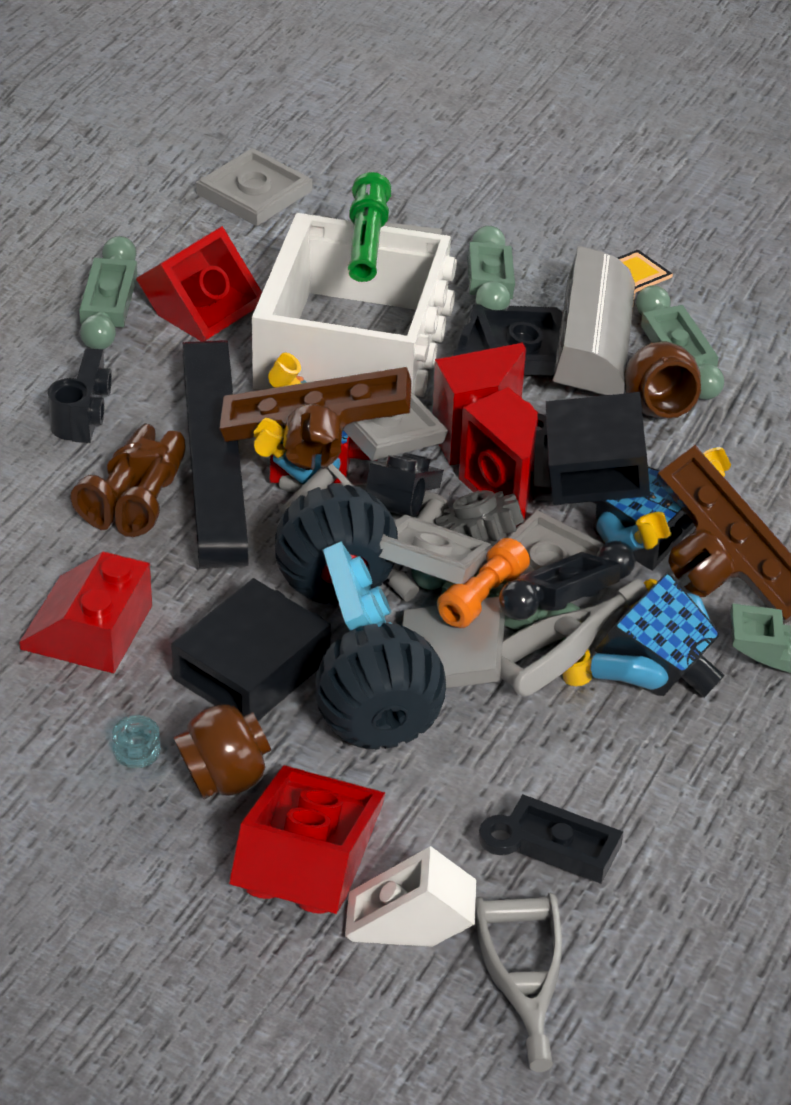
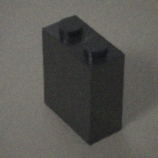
(597, 448)
(251, 650)

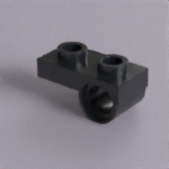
(78, 402)
(402, 482)

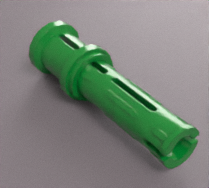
(368, 215)

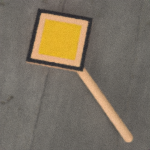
(644, 270)

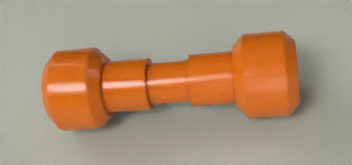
(462, 602)

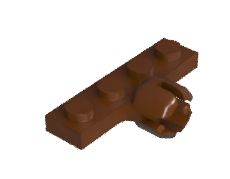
(317, 411)
(727, 535)

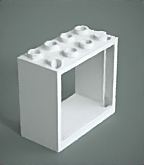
(315, 260)

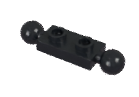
(566, 581)

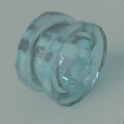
(132, 754)

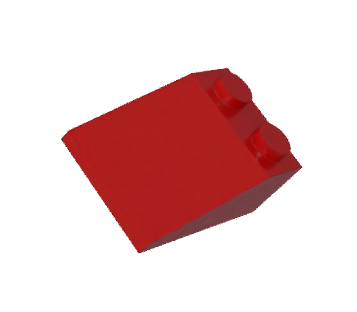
(305, 839)

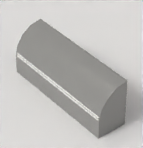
(595, 323)

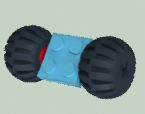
(381, 677)

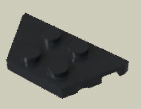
(531, 325)

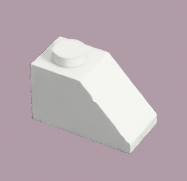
(413, 903)

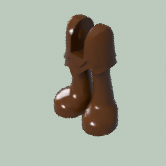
(144, 469)

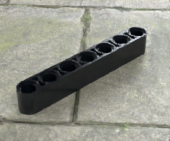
(214, 463)

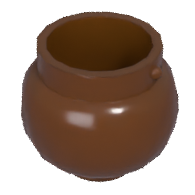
(665, 378)
(223, 750)

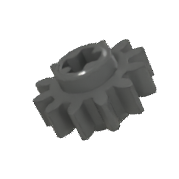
(483, 516)

